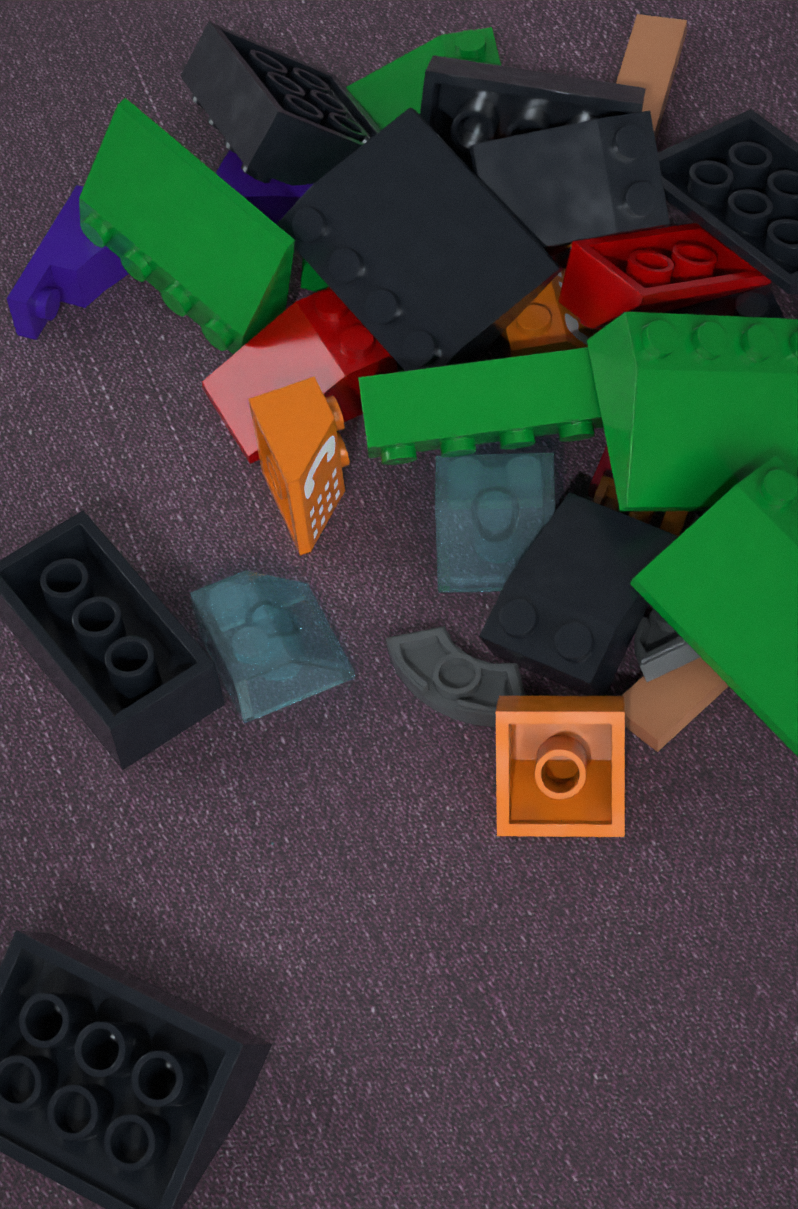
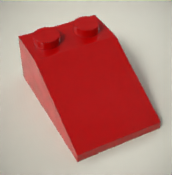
(305, 341)

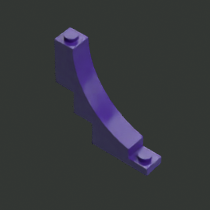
(77, 271)

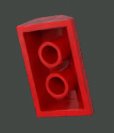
(651, 273)

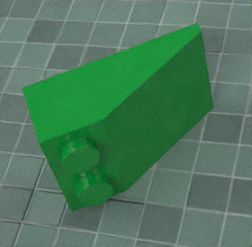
(400, 83)

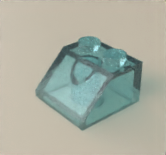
(489, 516)
(268, 641)

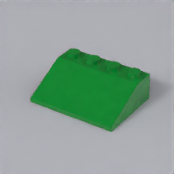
(185, 231)
(480, 404)
(694, 404)
(735, 593)

